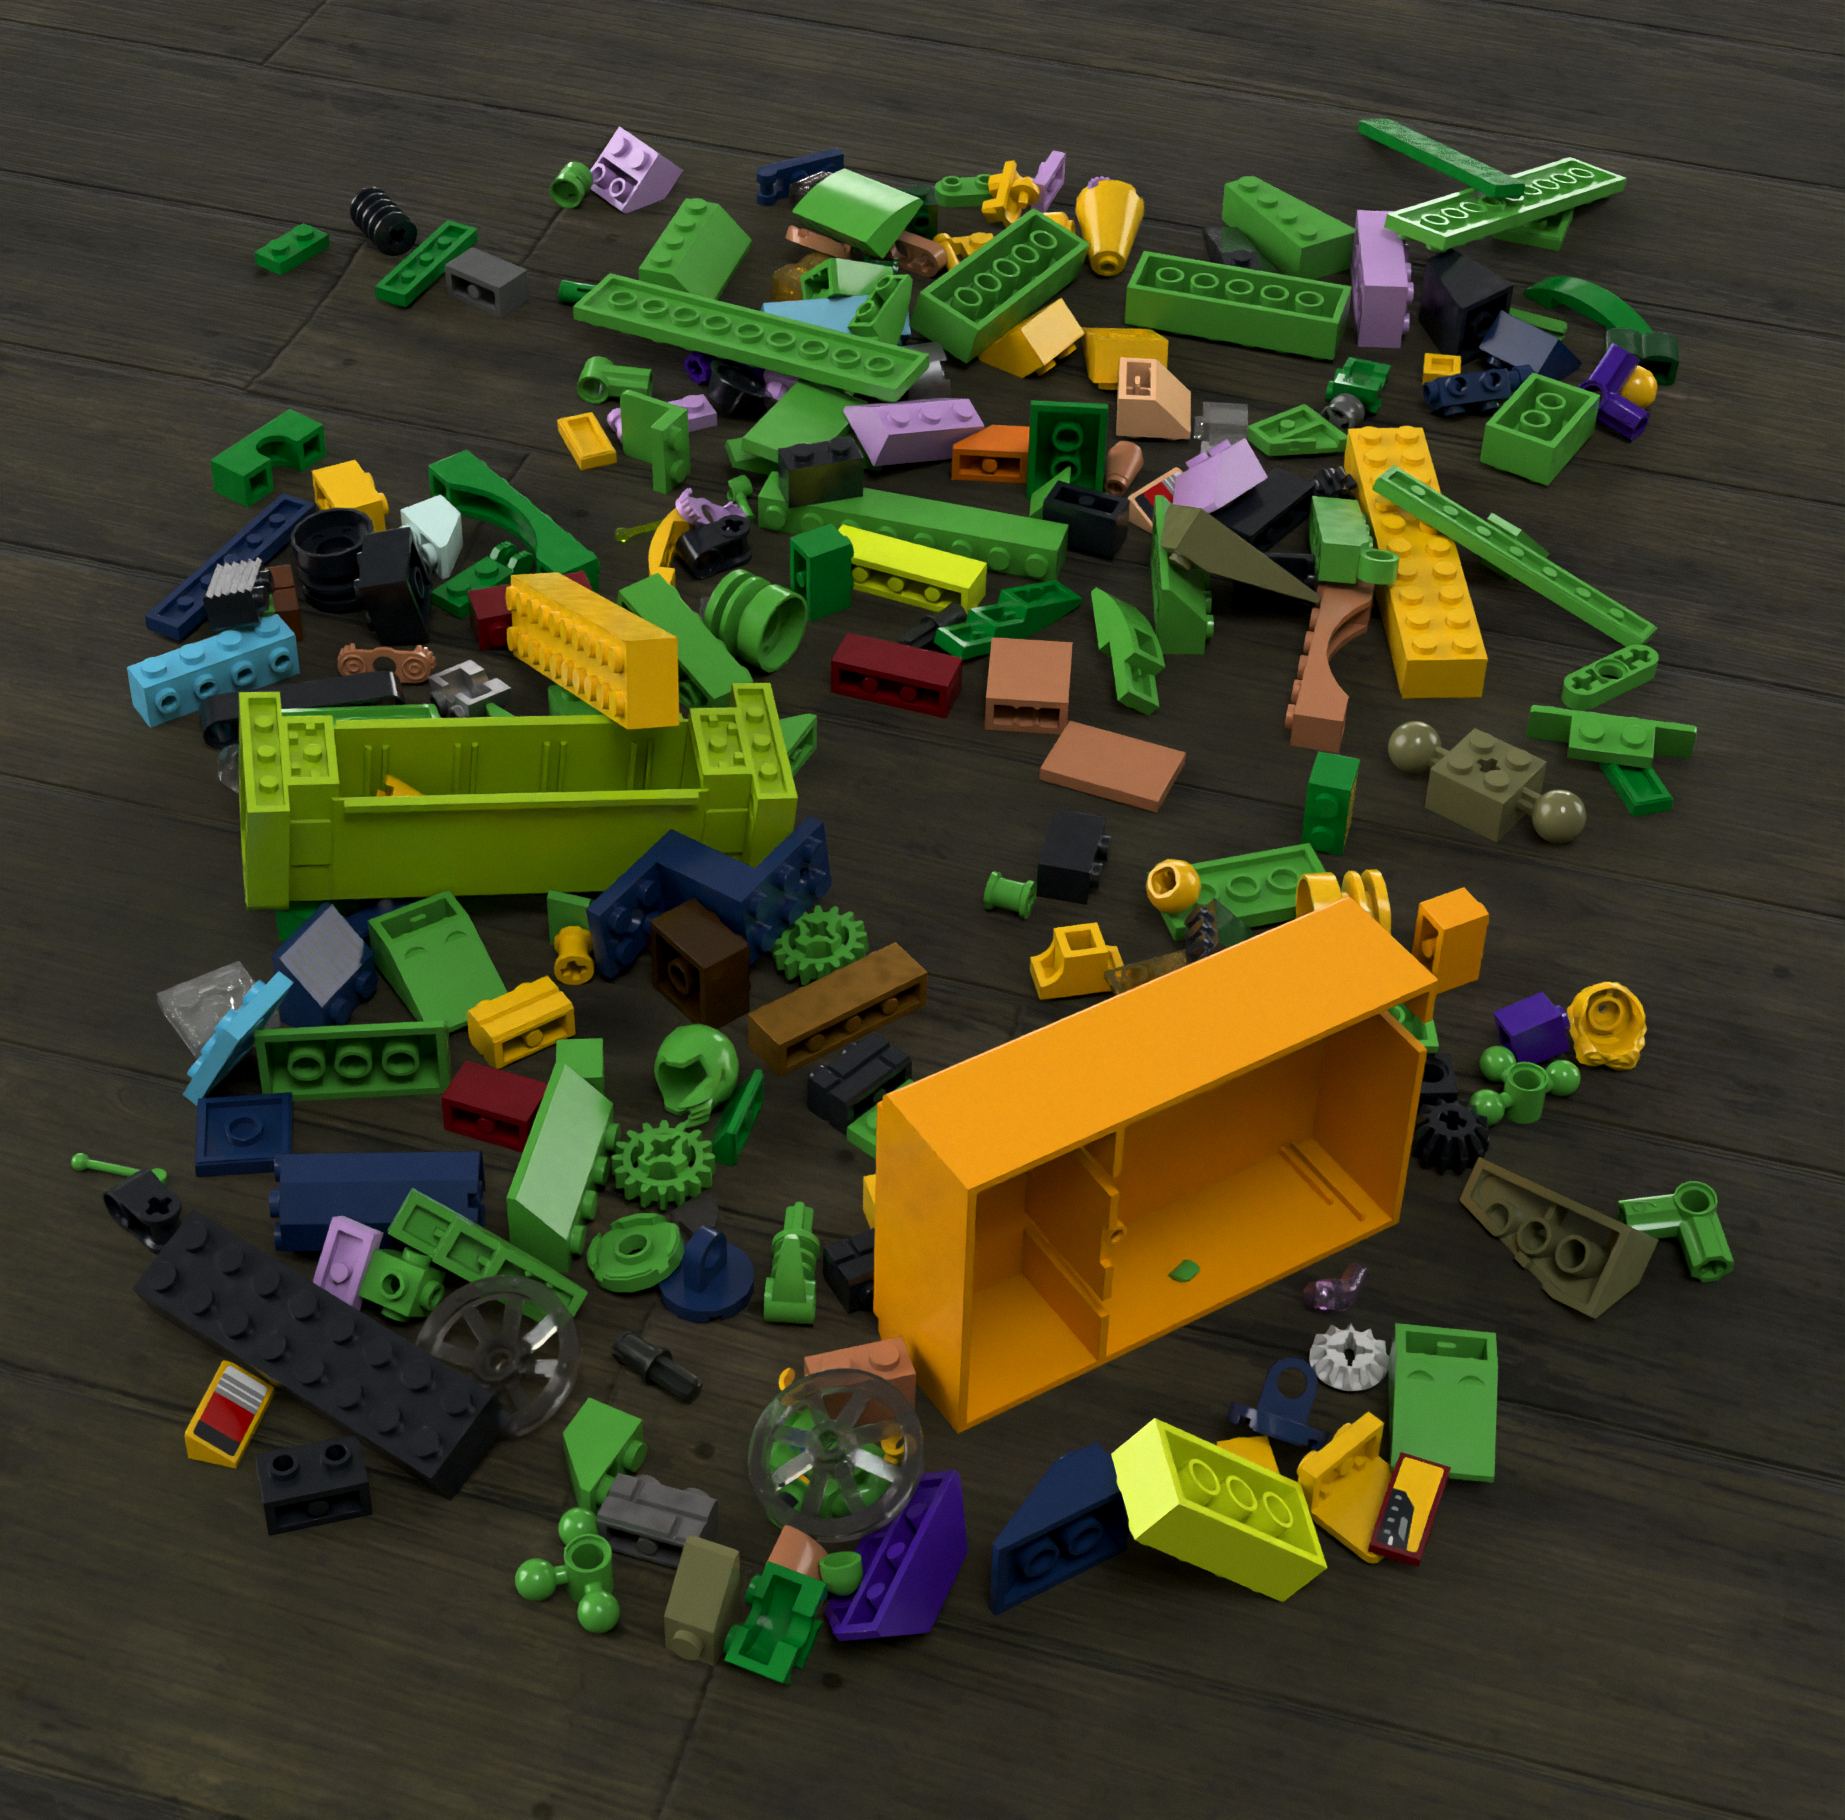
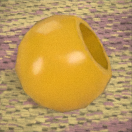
(1640, 388)
(1173, 886)

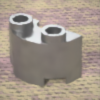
(932, 382)
(466, 691)

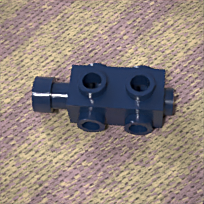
(1474, 390)

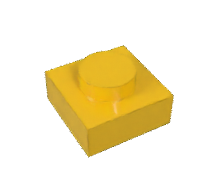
(1440, 366)

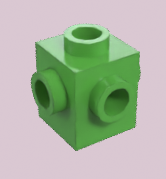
(403, 1283)

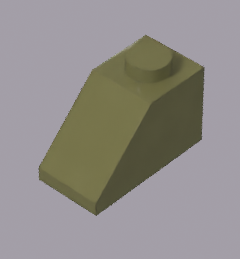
(703, 1600)

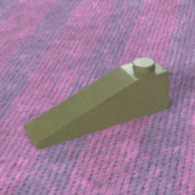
(1209, 546)
(1566, 1245)

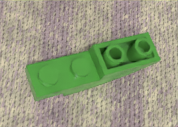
(883, 312)
(1133, 647)

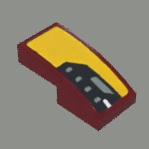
(1409, 1509)

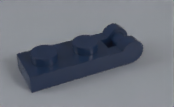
(792, 170)

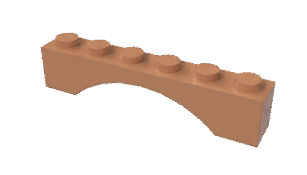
(1320, 702)

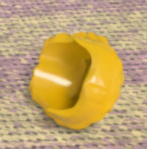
(1608, 1035)

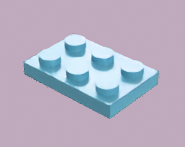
(235, 1036)

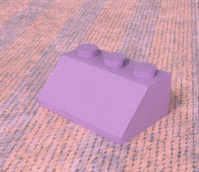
(912, 428)

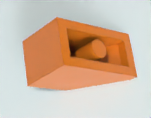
(992, 455)

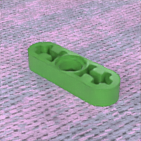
(1588, 688)

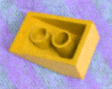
(1106, 345)

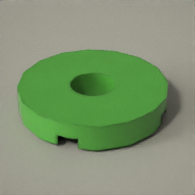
(659, 1257)

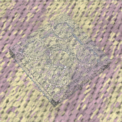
(202, 1002)

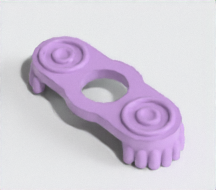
(691, 510)

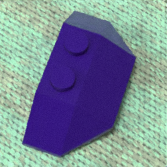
(906, 1565)

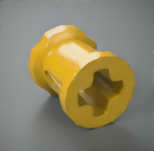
(573, 961)

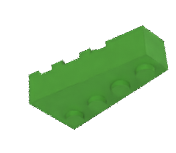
(703, 661)

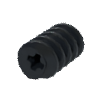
(383, 221)

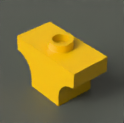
(1074, 963)

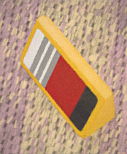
(227, 1416)

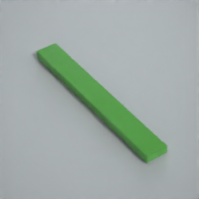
(1514, 558)

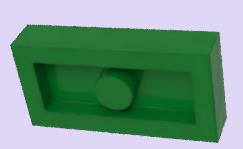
(292, 249)

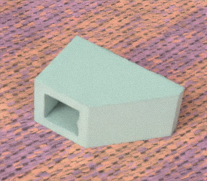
(436, 531)

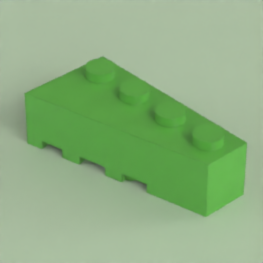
(1287, 230)

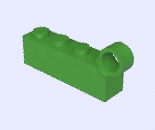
(1343, 544)

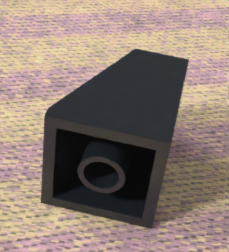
(1461, 303)

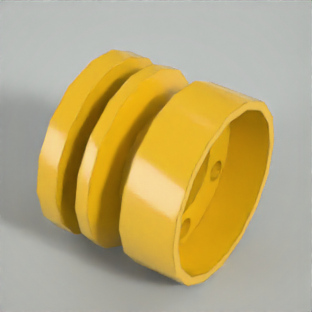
(1322, 889)

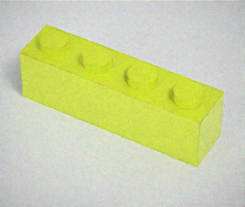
(914, 572)

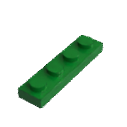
(425, 263)

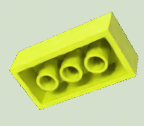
(1217, 1511)

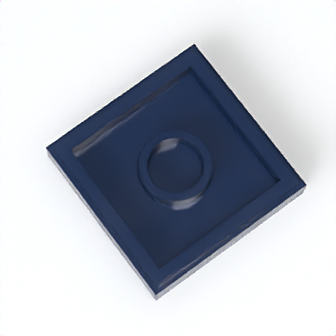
(242, 1133)

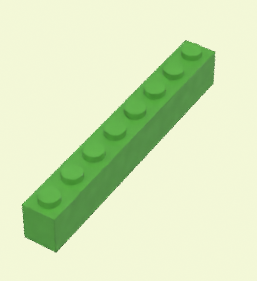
(1000, 539)

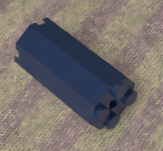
(368, 1190)

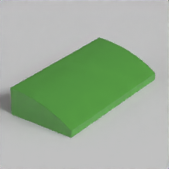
(858, 211)

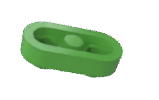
(963, 192)

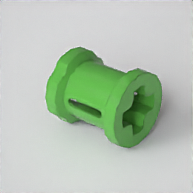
(1010, 894)

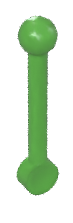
(81, 1162)

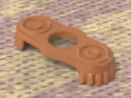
(410, 665)

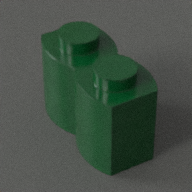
(1655, 349)

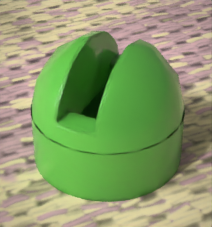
(841, 1572)

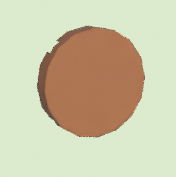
(819, 242)

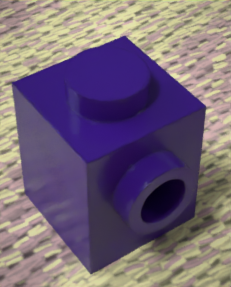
(1533, 1029)

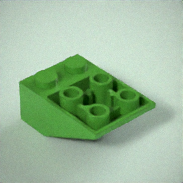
(434, 959)
(1444, 1398)

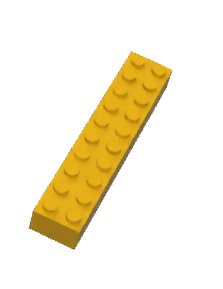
(1429, 606)
(595, 649)

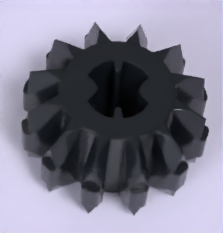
(1450, 1136)

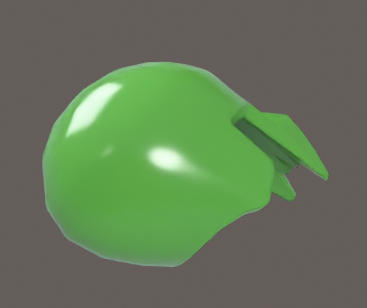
(696, 1071)

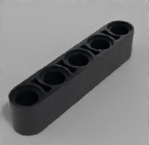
(221, 712)

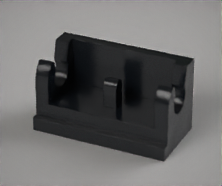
(1253, 598)

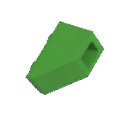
(599, 1447)

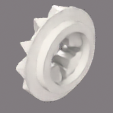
(1331, 1367)

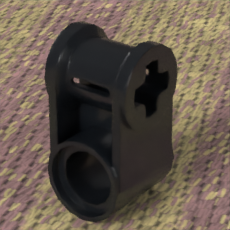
(714, 548)
(145, 1209)

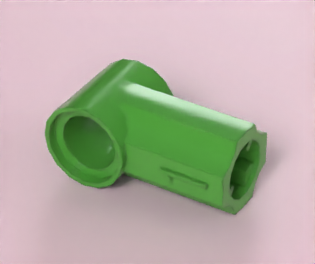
(612, 380)

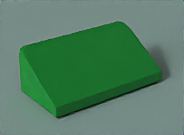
(738, 1119)

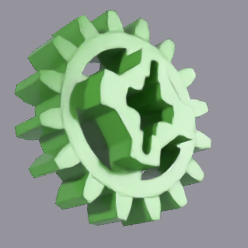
(820, 944)
(663, 1164)

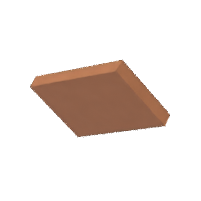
(1112, 766)

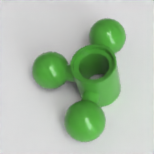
(1523, 1088)
(585, 1572)

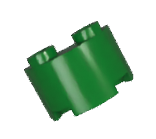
(1361, 379)
(780, 1623)

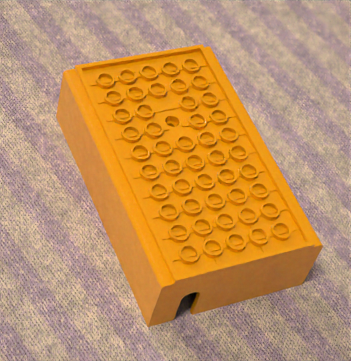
(1201, 1118)

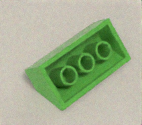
(697, 251)
(1179, 596)
(355, 1060)
(562, 1170)

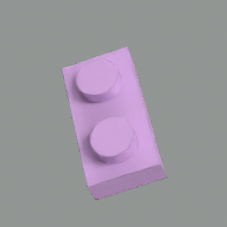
(1049, 180)
(346, 1259)

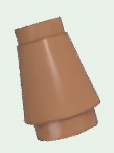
(1122, 467)

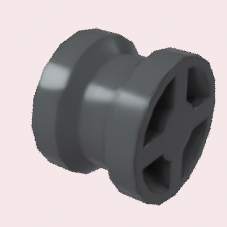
(1351, 410)

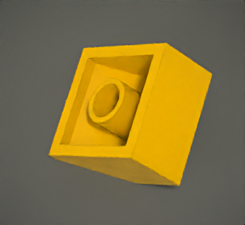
(1035, 342)

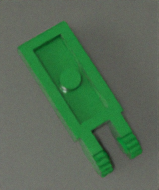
(486, 573)

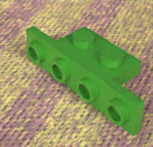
(1611, 737)

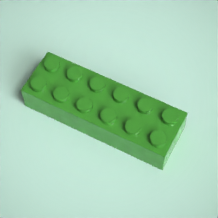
(999, 285)
(1238, 305)

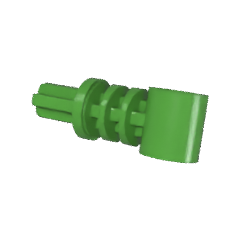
(792, 1284)

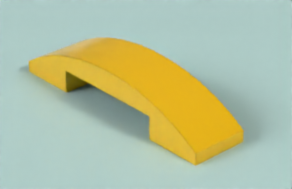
(663, 545)

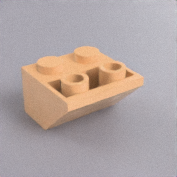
(1151, 401)

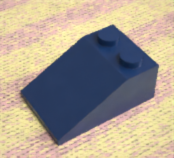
(1061, 1529)

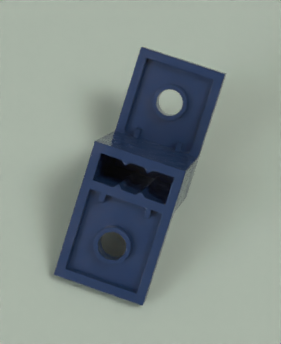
(746, 899)

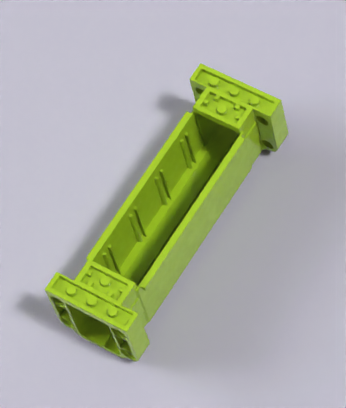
(503, 801)

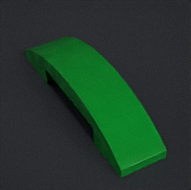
(1588, 300)

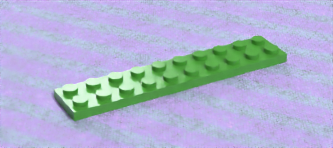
(1474, 215)
(752, 337)

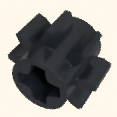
(1334, 483)

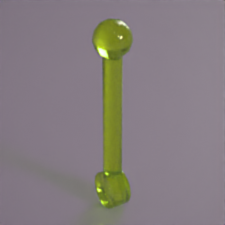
(622, 534)

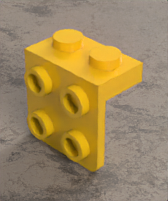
(1348, 1484)

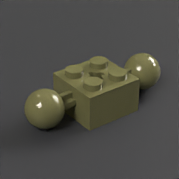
(1486, 784)

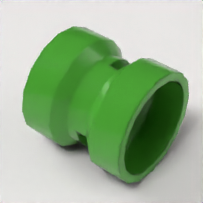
(571, 185)

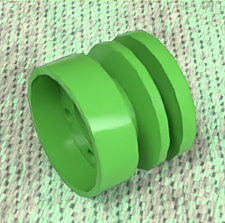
(756, 619)

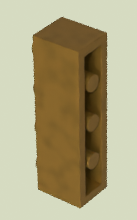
(837, 1009)

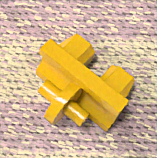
(1011, 195)

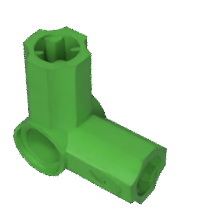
(1690, 1219)

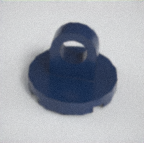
(710, 1280)
(1280, 1415)

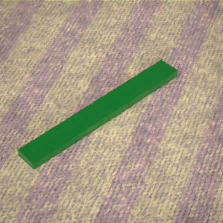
(1442, 158)

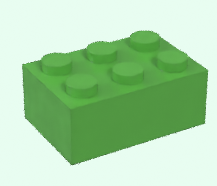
(1539, 428)

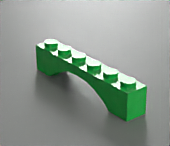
(489, 498)

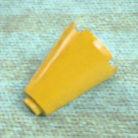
(1109, 223)

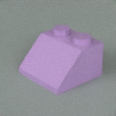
(1218, 478)

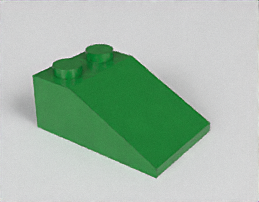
(1066, 437)

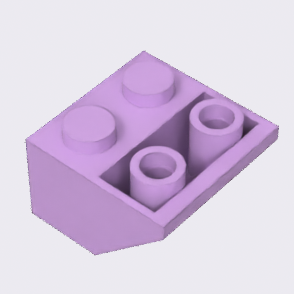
(632, 173)

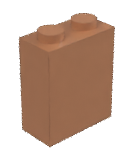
(1028, 686)

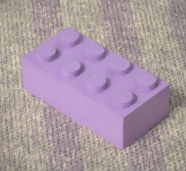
(1380, 282)

